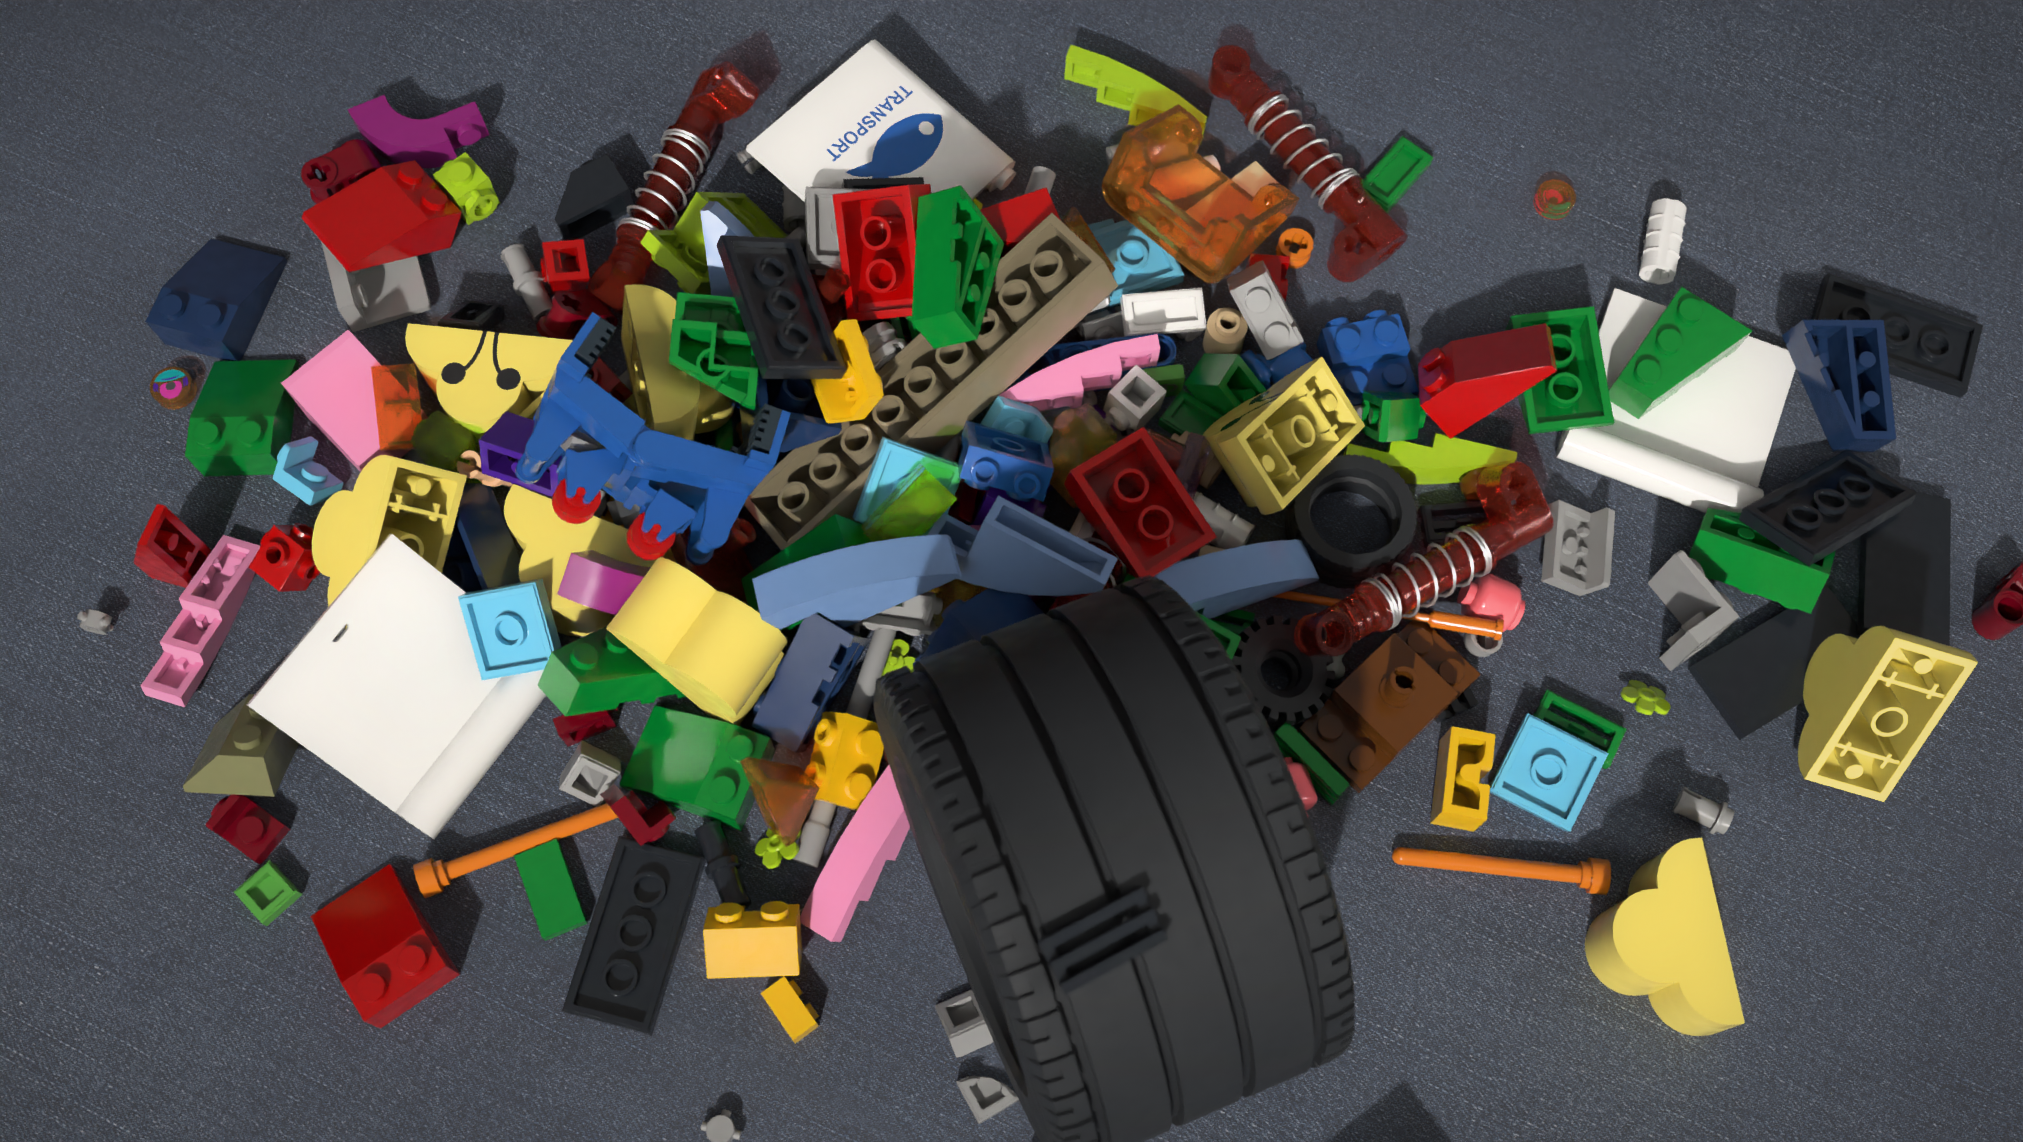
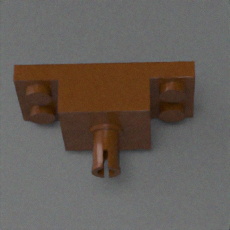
(1387, 703)

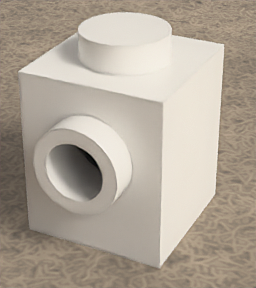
(1134, 400)

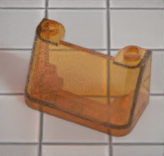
(1186, 200)

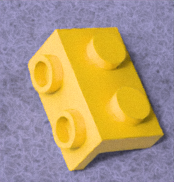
(859, 388)
(845, 759)

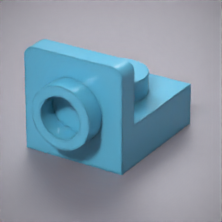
(1017, 419)
(302, 475)

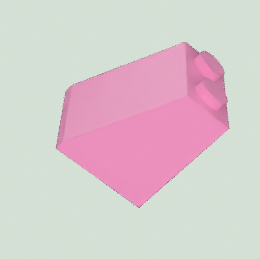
(339, 398)

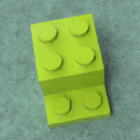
(683, 248)

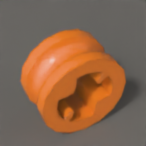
(1300, 237)

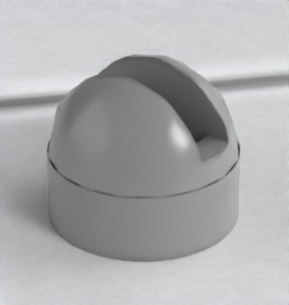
(1485, 647)

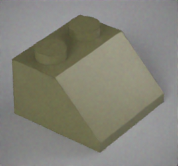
(242, 756)

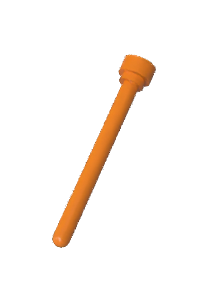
(435, 875)
(1591, 875)

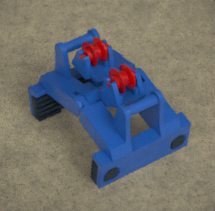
(661, 473)

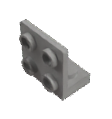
(378, 292)
(1695, 605)

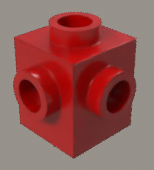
(286, 558)

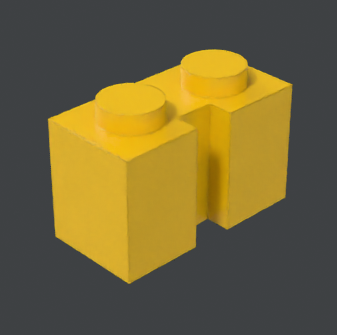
(1461, 764)
(753, 941)

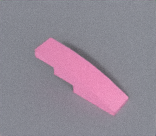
(1087, 371)
(204, 622)
(857, 860)

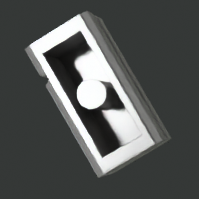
(1264, 310)

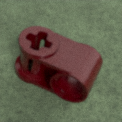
(339, 168)
(570, 313)
(2002, 608)

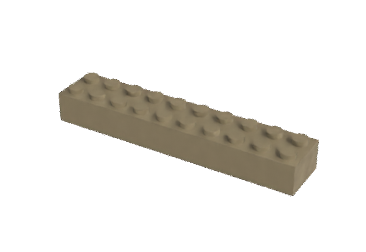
(931, 392)

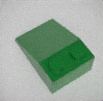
(1578, 390)
(241, 418)
(696, 765)

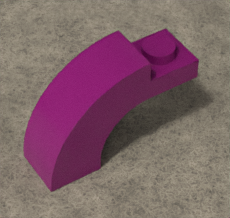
(424, 140)
(600, 581)

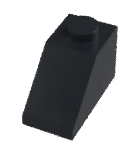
(592, 199)

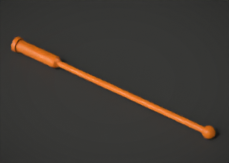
(1435, 619)

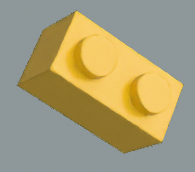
(789, 1009)

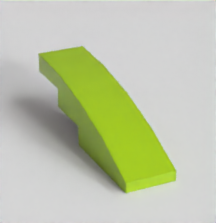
(1124, 87)
(1440, 462)

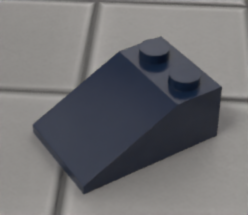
(216, 300)

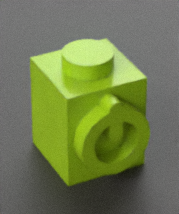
(467, 188)

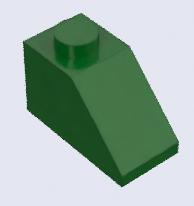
(1223, 382)
(1391, 415)

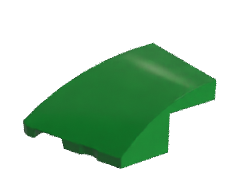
(714, 346)

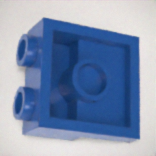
(1368, 355)
(1005, 462)

